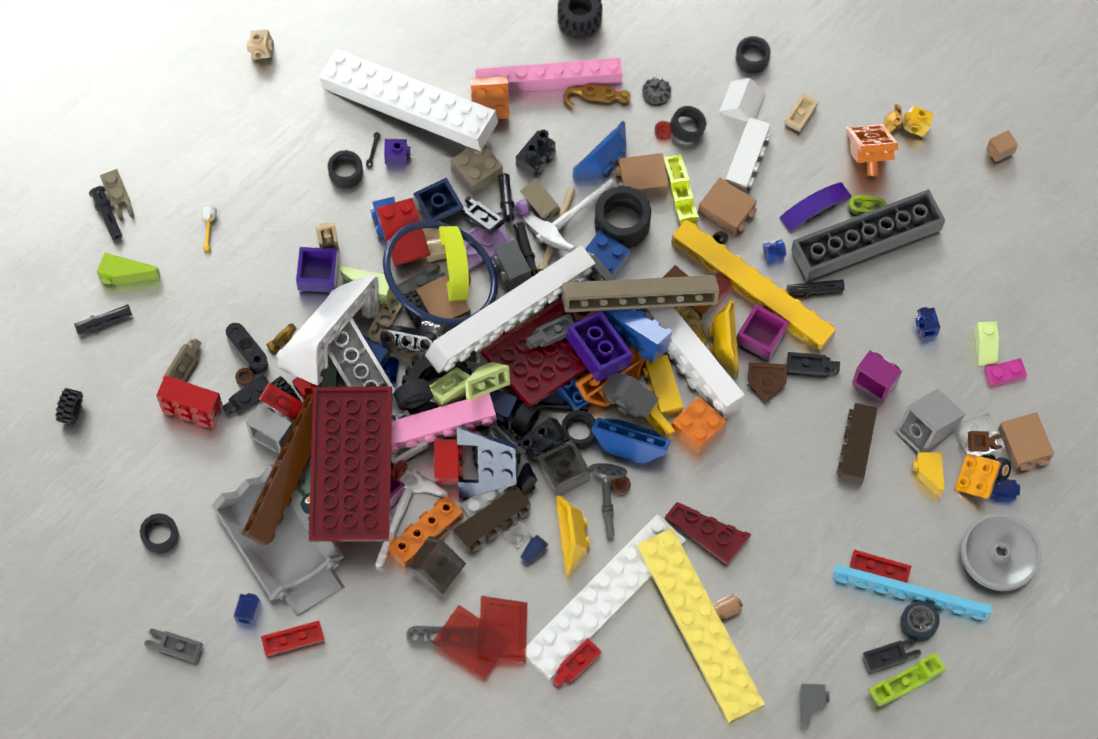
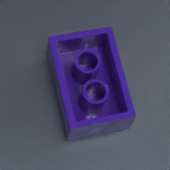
(599, 346)

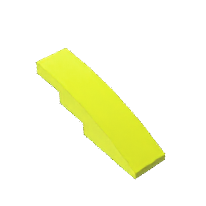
(680, 189)

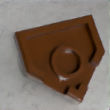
(767, 378)

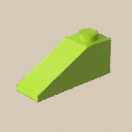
(124, 270)

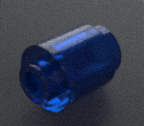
(1005, 489)

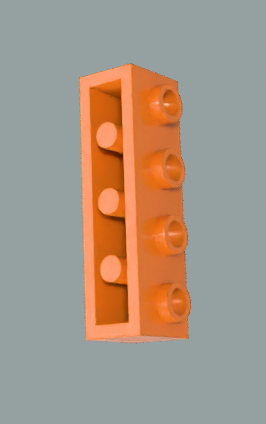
(434, 523)

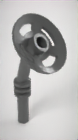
(606, 475)

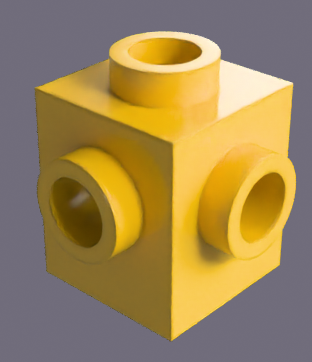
(917, 120)

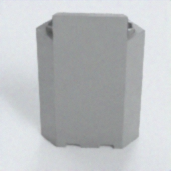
(290, 564)

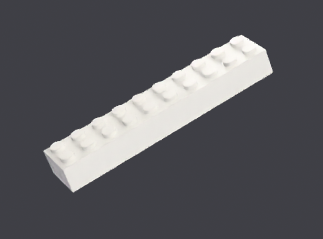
(409, 99)
(508, 310)

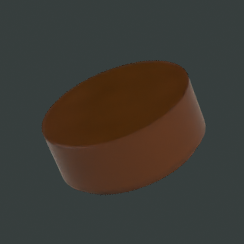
(244, 377)
(621, 486)

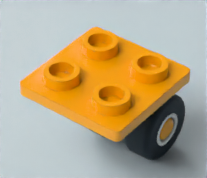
(980, 473)

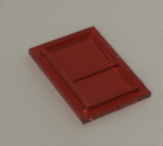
(503, 629)
(461, 642)

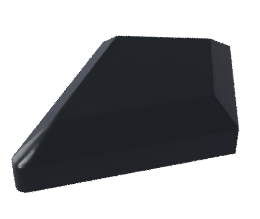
(526, 479)

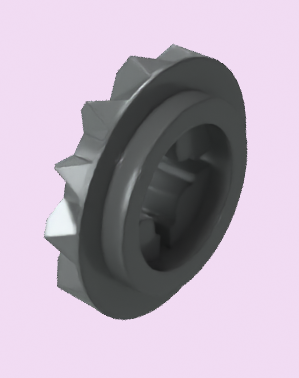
(661, 96)

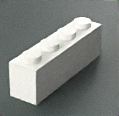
(748, 154)

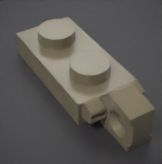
(184, 360)

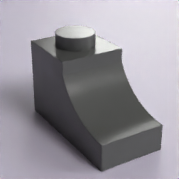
(811, 700)

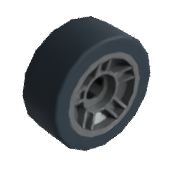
(917, 611)

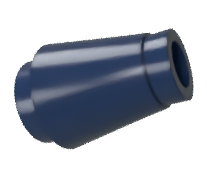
(534, 549)

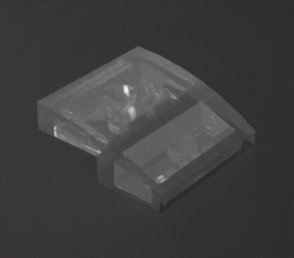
(980, 423)

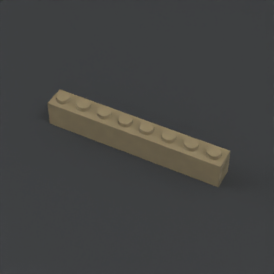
(640, 293)

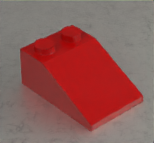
(394, 217)

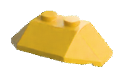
(724, 339)
(572, 534)

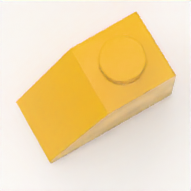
(930, 470)

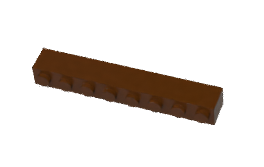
(282, 479)

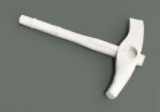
(549, 233)
(413, 484)

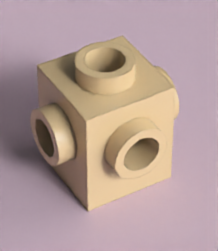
(260, 44)

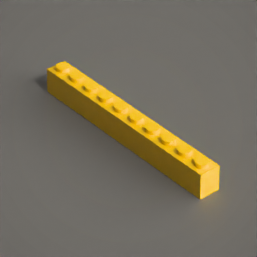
(752, 285)

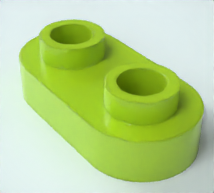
(866, 202)

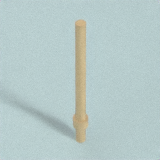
(549, 251)

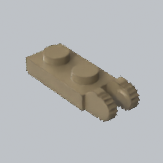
(116, 191)

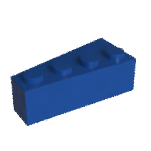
(640, 332)

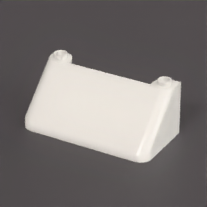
(307, 350)

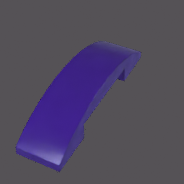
(814, 204)

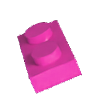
(1005, 372)

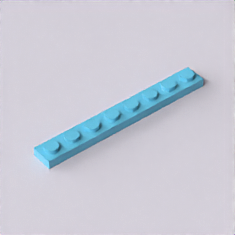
(906, 590)

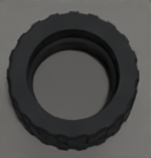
(623, 197)

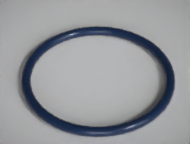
(411, 307)

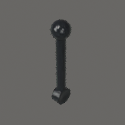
(369, 163)

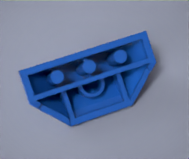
(603, 156)
(630, 440)

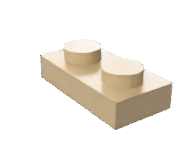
(801, 112)

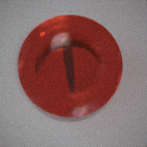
(662, 130)
(399, 470)

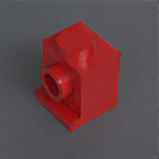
(304, 387)

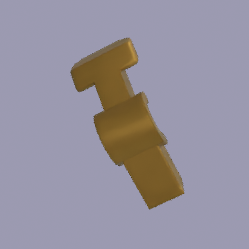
(893, 120)
(282, 337)

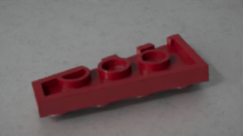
(714, 536)

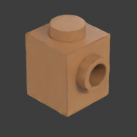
(1002, 146)

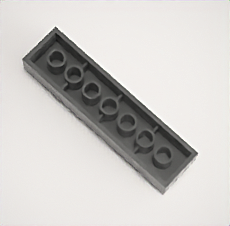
(867, 235)

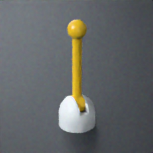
(208, 214)

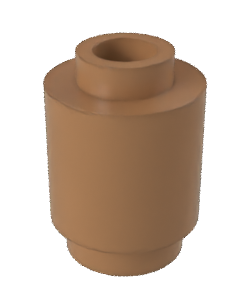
(728, 606)

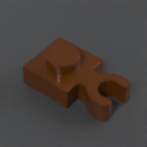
(981, 442)

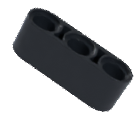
(401, 342)

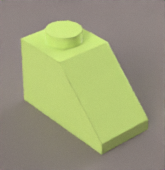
(986, 343)

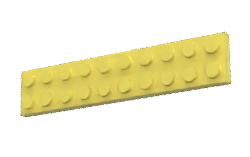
(700, 625)

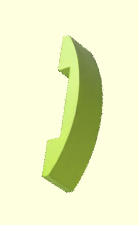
(907, 680)

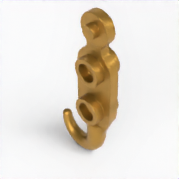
(597, 93)

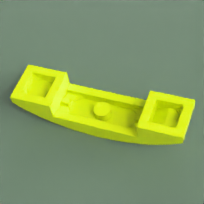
(457, 263)

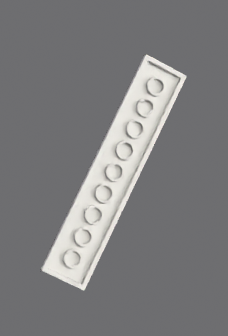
(595, 603)

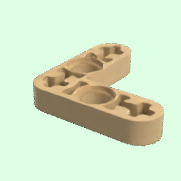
(385, 311)

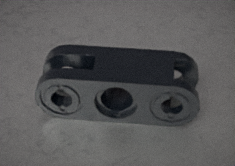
(254, 358)

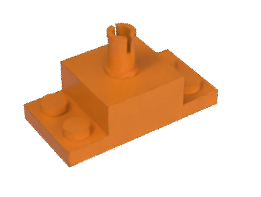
(871, 145)

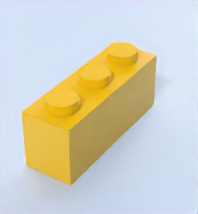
(663, 386)

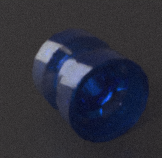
(774, 249)

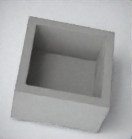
(269, 427)

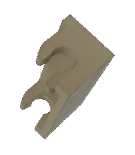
(540, 200)

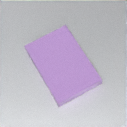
(487, 241)

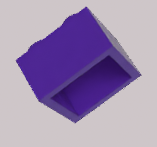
(317, 269)

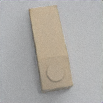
(327, 236)

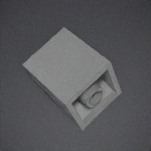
(929, 421)

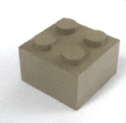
(476, 168)

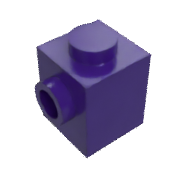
(396, 151)

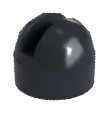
(721, 234)

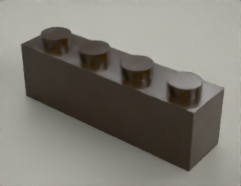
(858, 443)
(492, 519)

